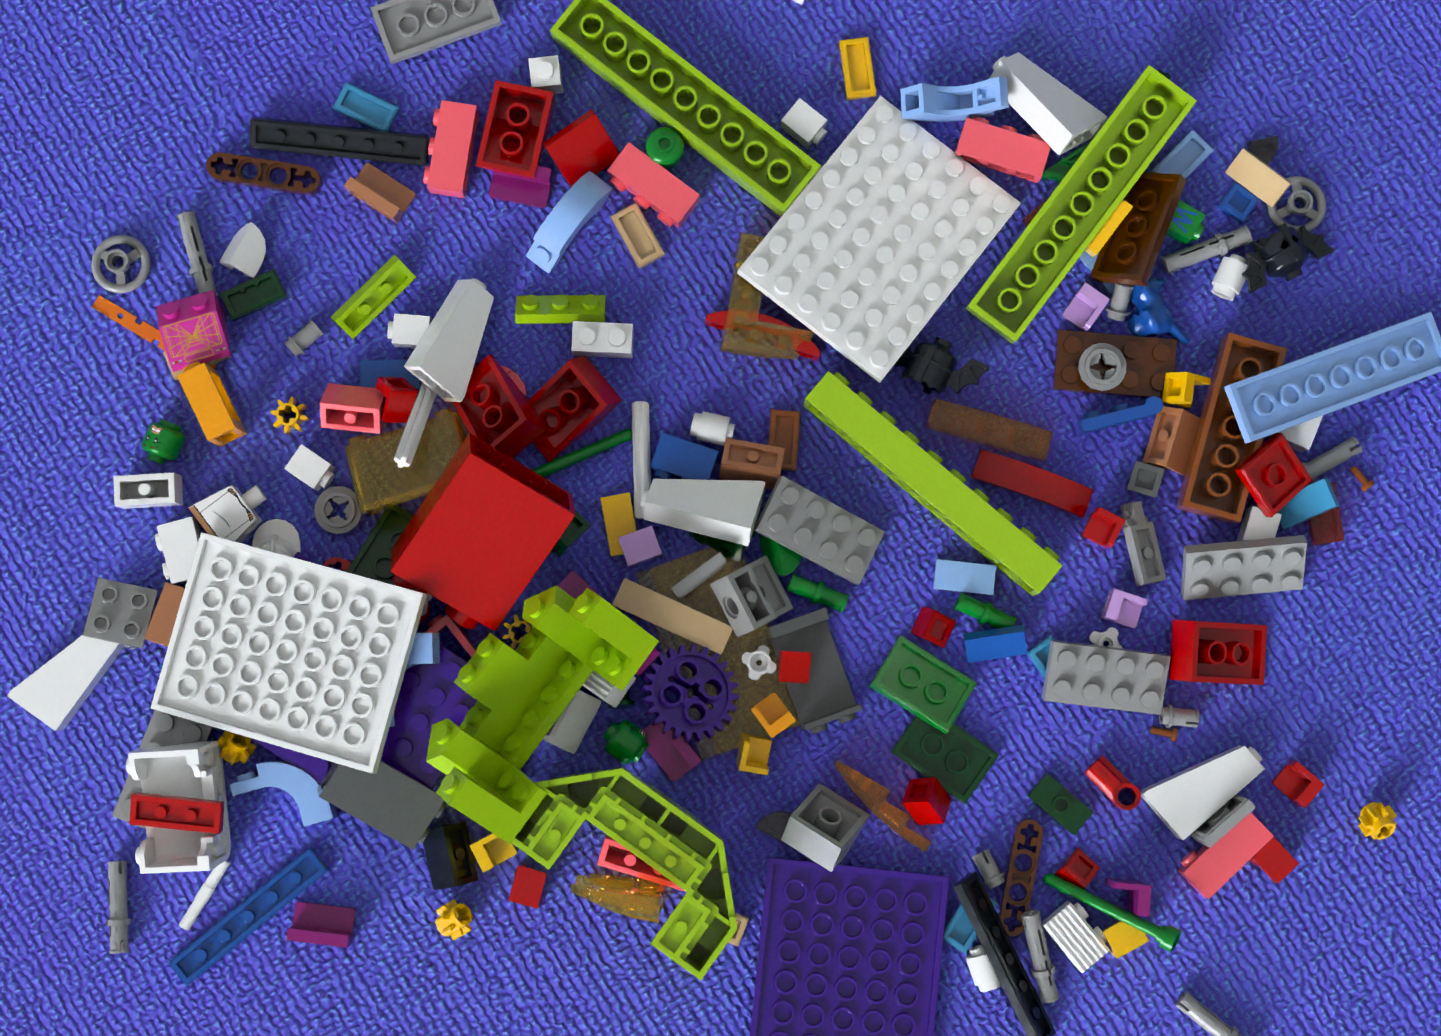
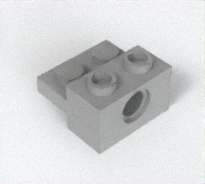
(751, 596)

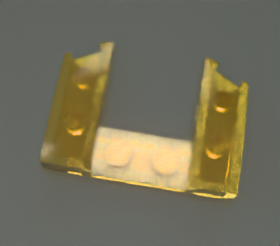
(742, 330)
(622, 895)

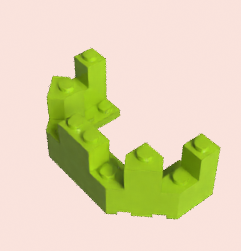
(522, 698)
(659, 835)

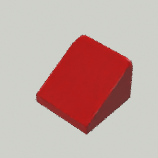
(933, 626)
(794, 666)
(1078, 869)

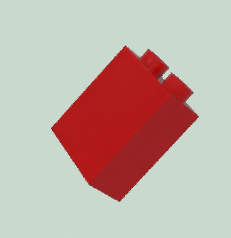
(481, 534)

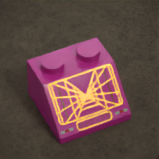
(193, 330)

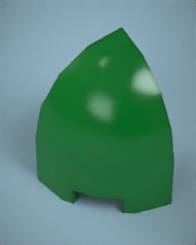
(781, 558)

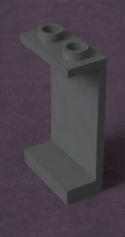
(828, 690)
(384, 800)

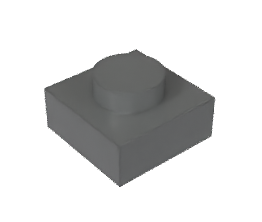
(1145, 478)

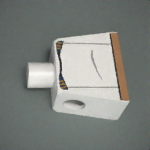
(229, 512)

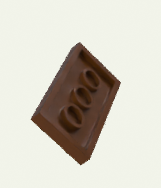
(1136, 242)
(1145, 361)

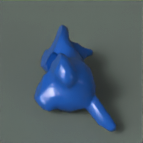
(1151, 313)

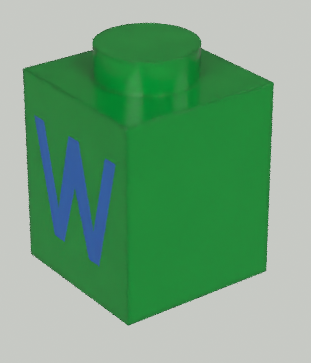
(1186, 223)

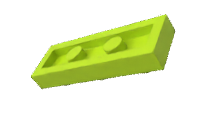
(373, 297)
(559, 308)

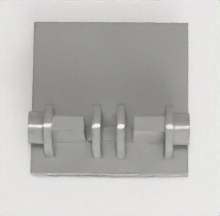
(120, 613)

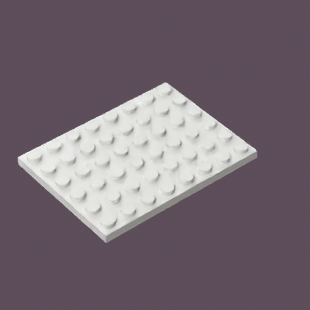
(879, 239)
(289, 652)

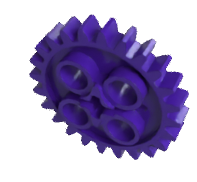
(704, 671)

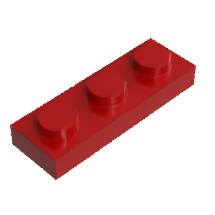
(176, 812)

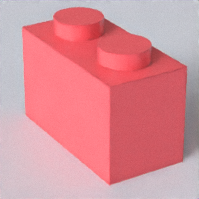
(352, 408)

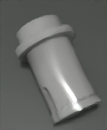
(1119, 302)
(303, 338)
(1179, 717)
(988, 869)

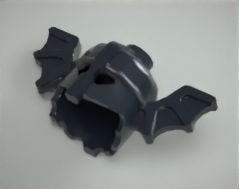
(1282, 255)
(935, 367)

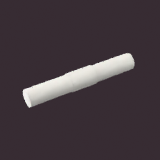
(203, 895)

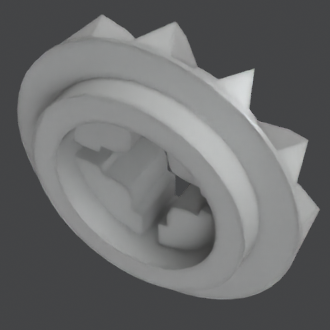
(1112, 356)
(324, 509)

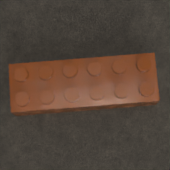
(1210, 478)

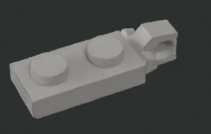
(1142, 545)

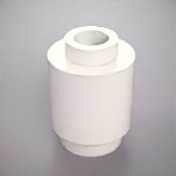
(1228, 278)
(712, 428)
(982, 970)

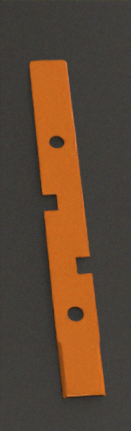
(128, 321)

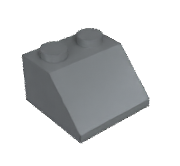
(824, 827)

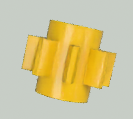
(293, 422)
(512, 635)
(235, 747)
(1377, 820)
(453, 919)

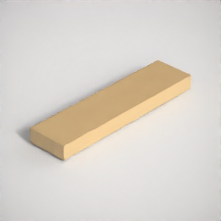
(672, 616)

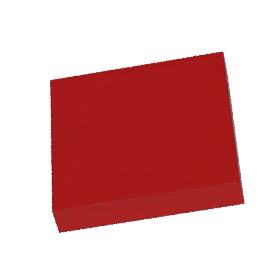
(581, 148)
(1273, 475)

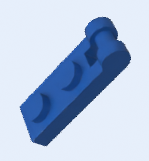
(1121, 414)

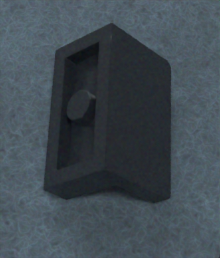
(450, 856)

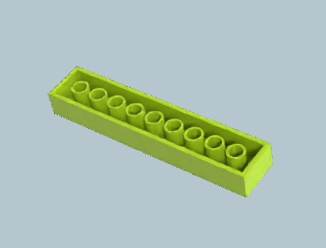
(685, 101)
(1081, 204)
(932, 484)

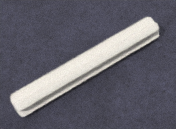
(415, 426)
(641, 453)

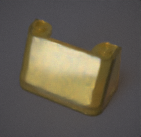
(380, 480)

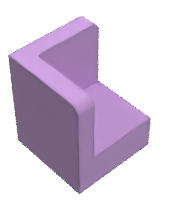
(1085, 307)
(640, 546)
(1123, 608)

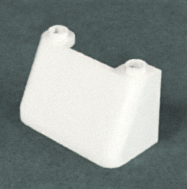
(188, 772)

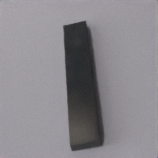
(339, 141)
(1003, 956)

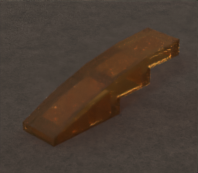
(989, 429)
(874, 797)

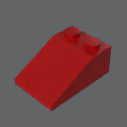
(516, 129)
(571, 405)
(498, 410)
(1218, 652)

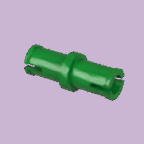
(817, 592)
(984, 612)

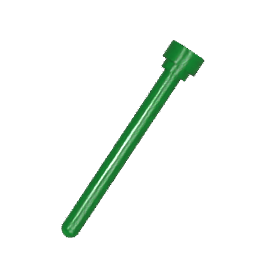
(584, 453)
(1166, 936)

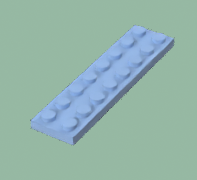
(1336, 377)

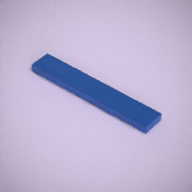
(249, 916)

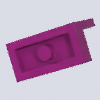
(522, 189)
(672, 755)
(1138, 894)
(322, 924)

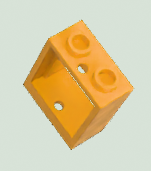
(211, 403)

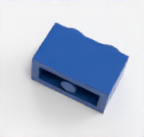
(683, 459)

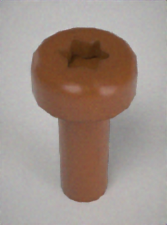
(1362, 479)
(1165, 732)

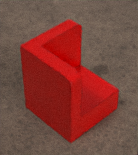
(399, 398)
(1102, 527)
(1297, 783)
(926, 801)
(1274, 860)
(528, 886)

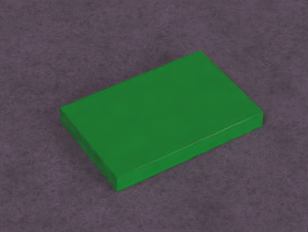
(923, 684)

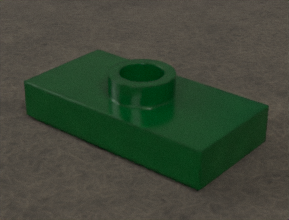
(253, 295)
(1060, 804)

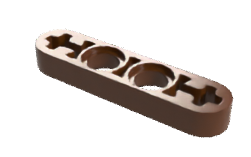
(265, 170)
(1015, 876)

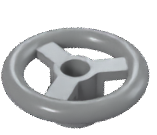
(1307, 203)
(110, 262)

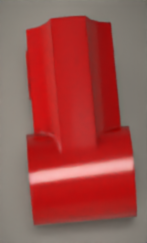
(1111, 781)

